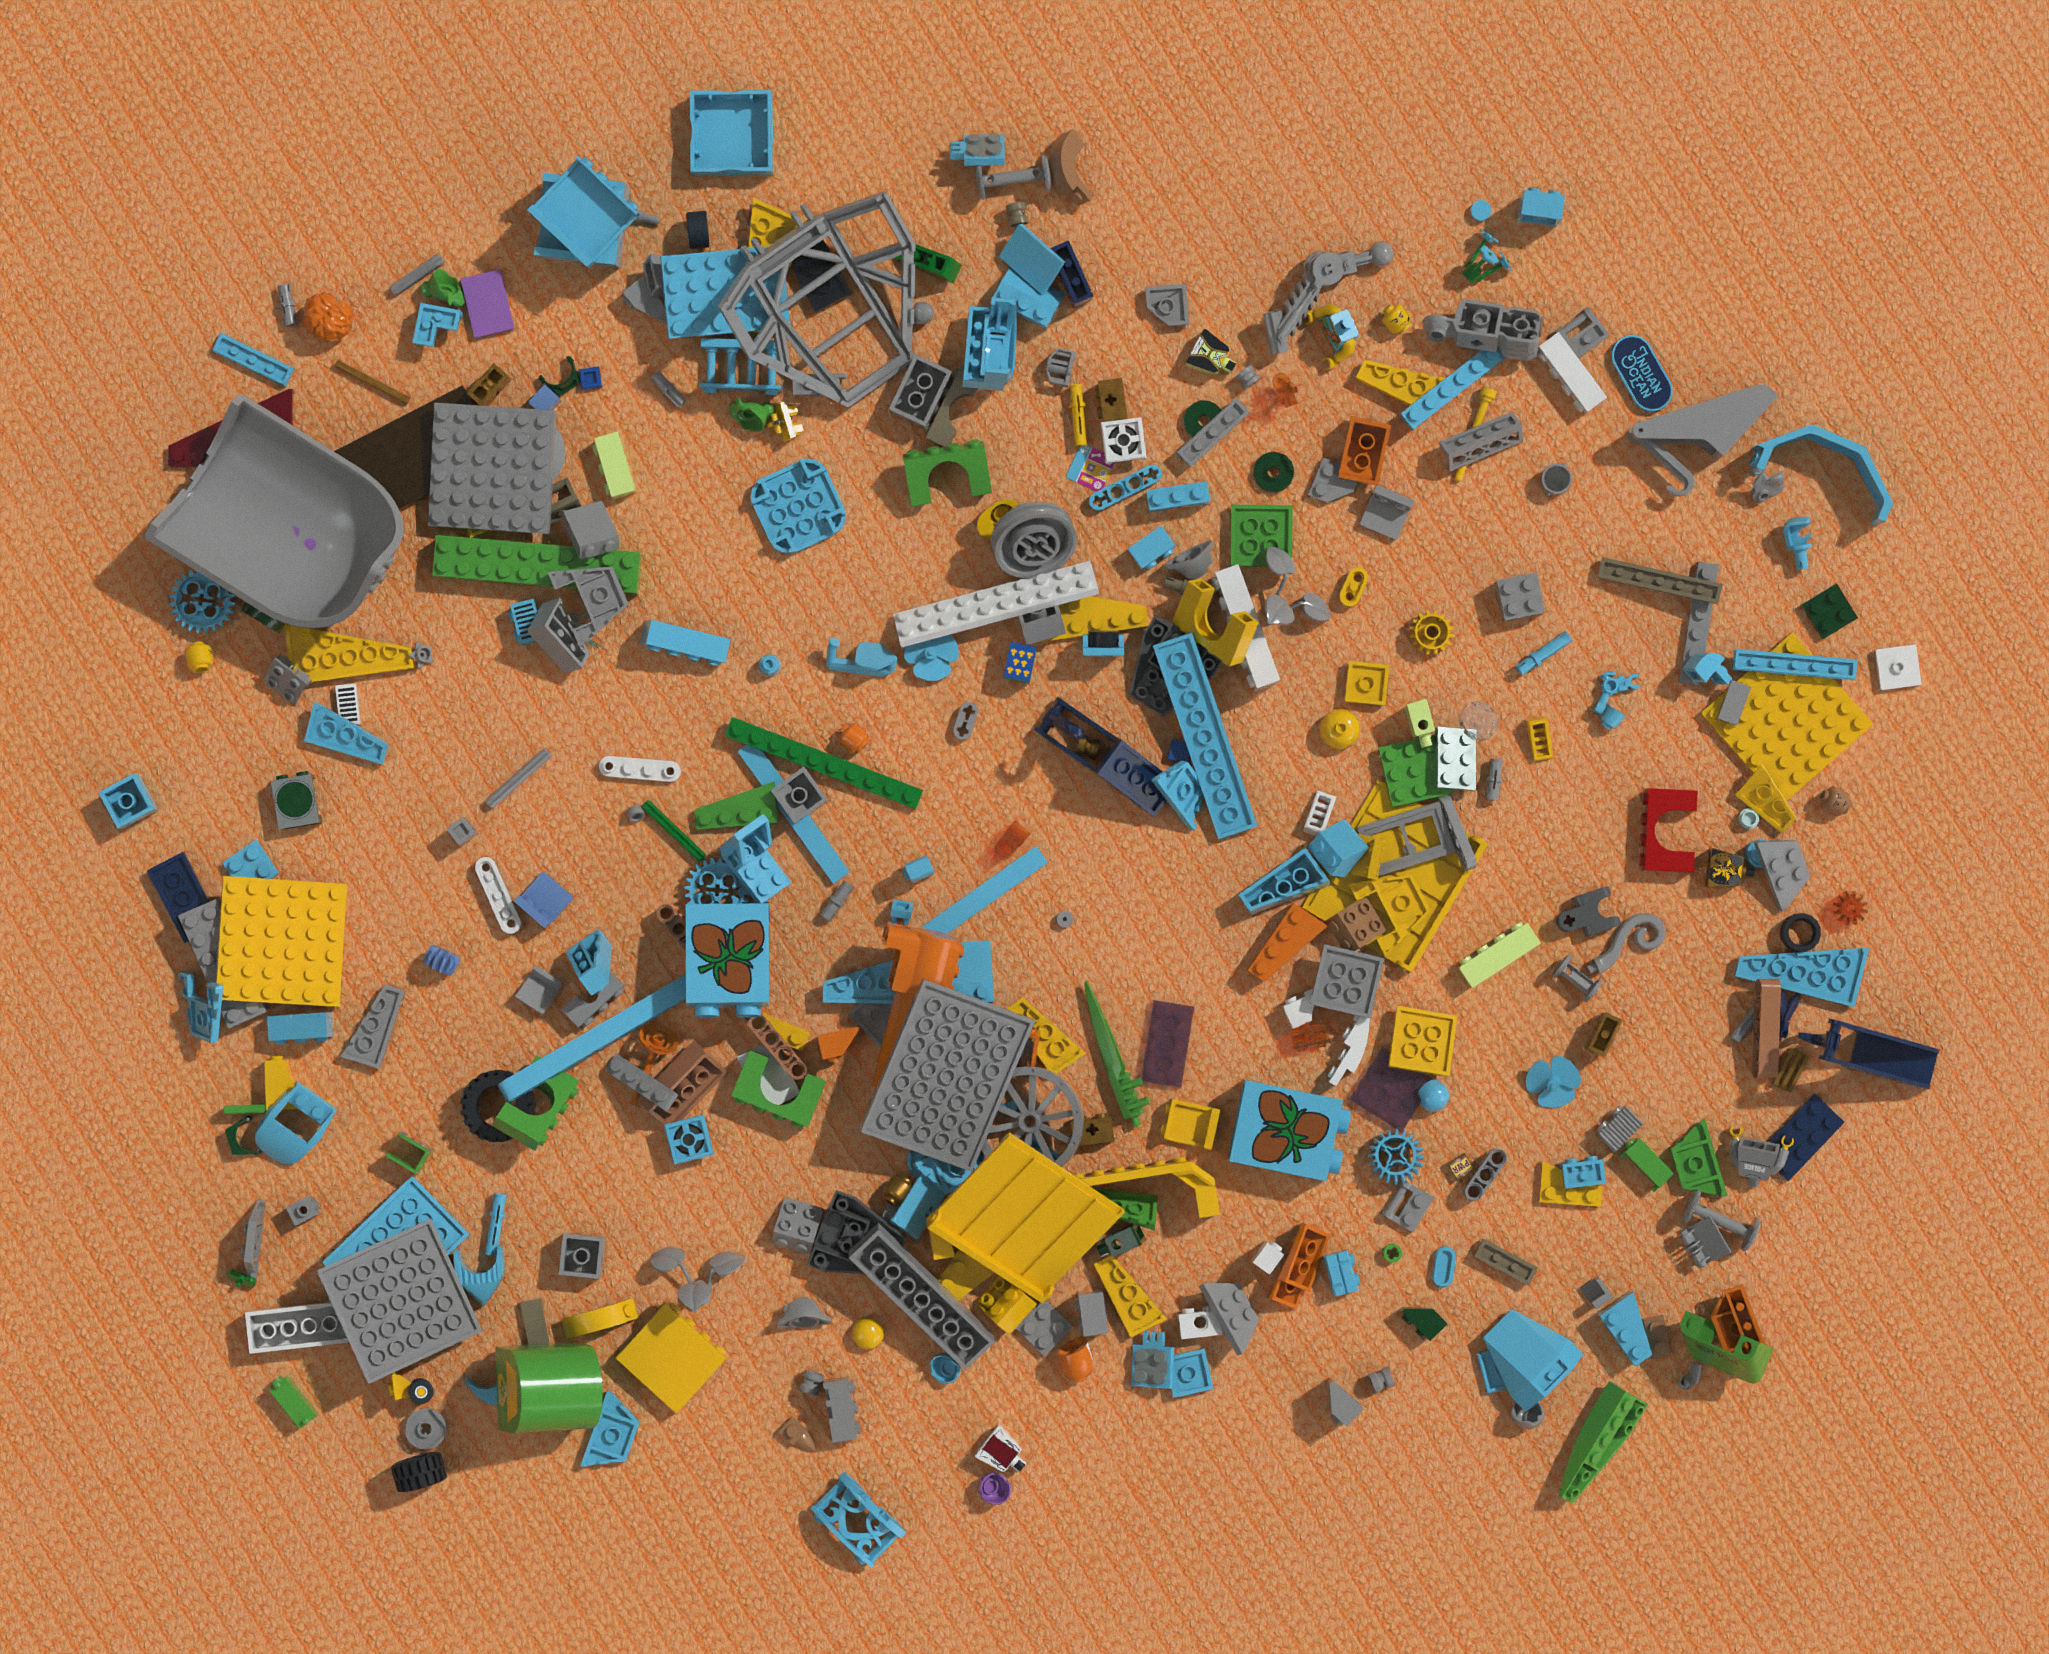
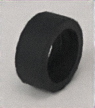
(1816, 930)

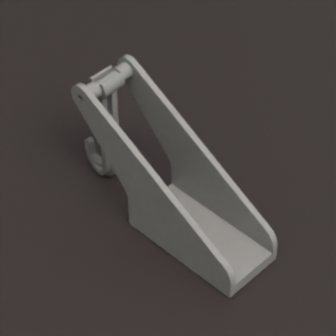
(1710, 424)

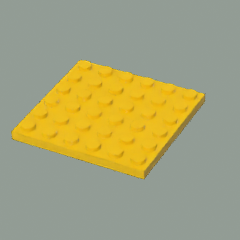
(1790, 723)
(281, 941)

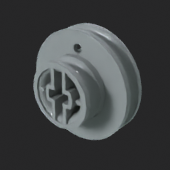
(1033, 539)

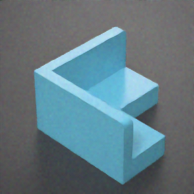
(433, 317)

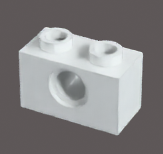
(1268, 1256)
(1189, 1330)

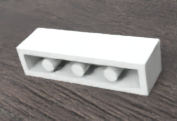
(1571, 373)

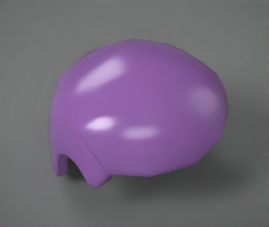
(994, 1488)

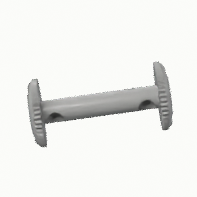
(1013, 177)
(1749, 1233)

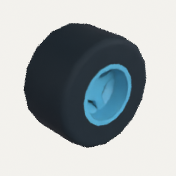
(697, 229)

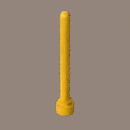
(1487, 396)

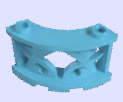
(853, 1492)

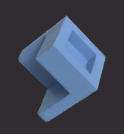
(544, 399)

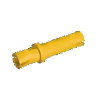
(1077, 406)

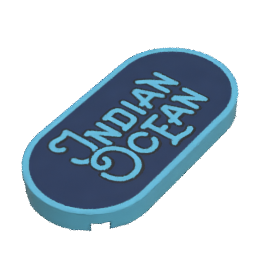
(1641, 373)

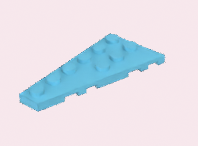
(1819, 974)
(862, 986)

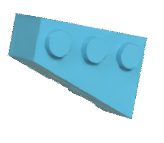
(1626, 1327)

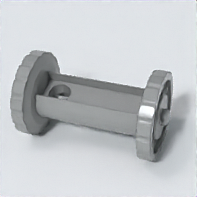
(1577, 978)

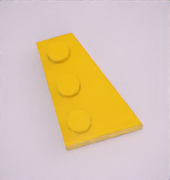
(1766, 799)

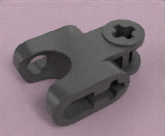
(1586, 914)

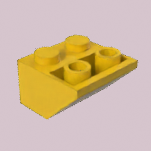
(1006, 1304)

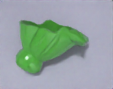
(443, 288)
(751, 414)

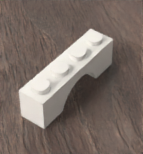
(1299, 1010)

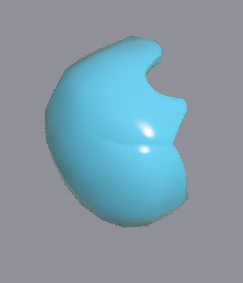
(1433, 1096)
(945, 1368)

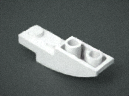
(1356, 1039)

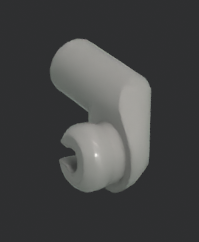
(1691, 1379)

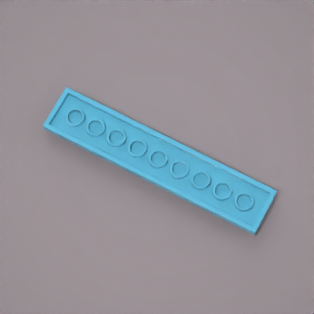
(1205, 735)

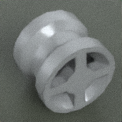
(1248, 377)

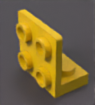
(1370, 862)

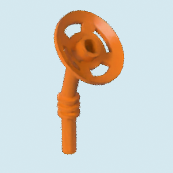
(655, 1047)

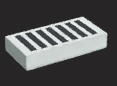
(348, 702)

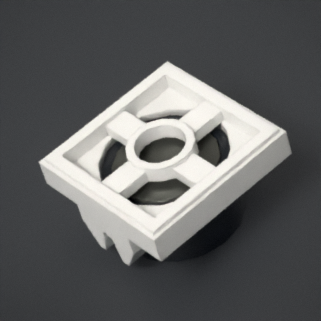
(1123, 440)

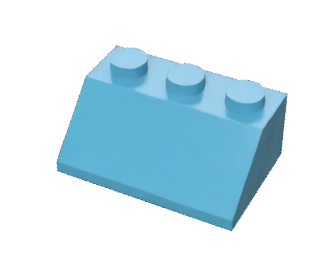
(1029, 302)

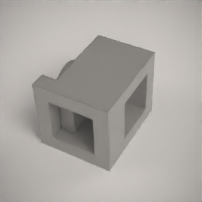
(312, 1210)

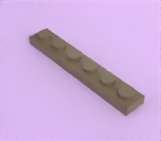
(1660, 580)

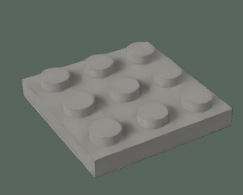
(1347, 981)

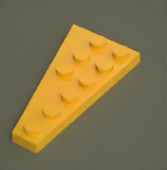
(340, 656)

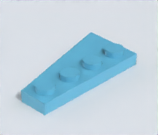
(339, 734)

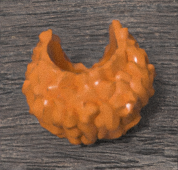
(326, 317)

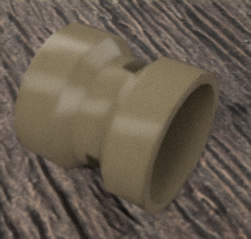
(1016, 212)

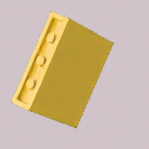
(672, 1356)

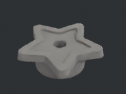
(427, 654)

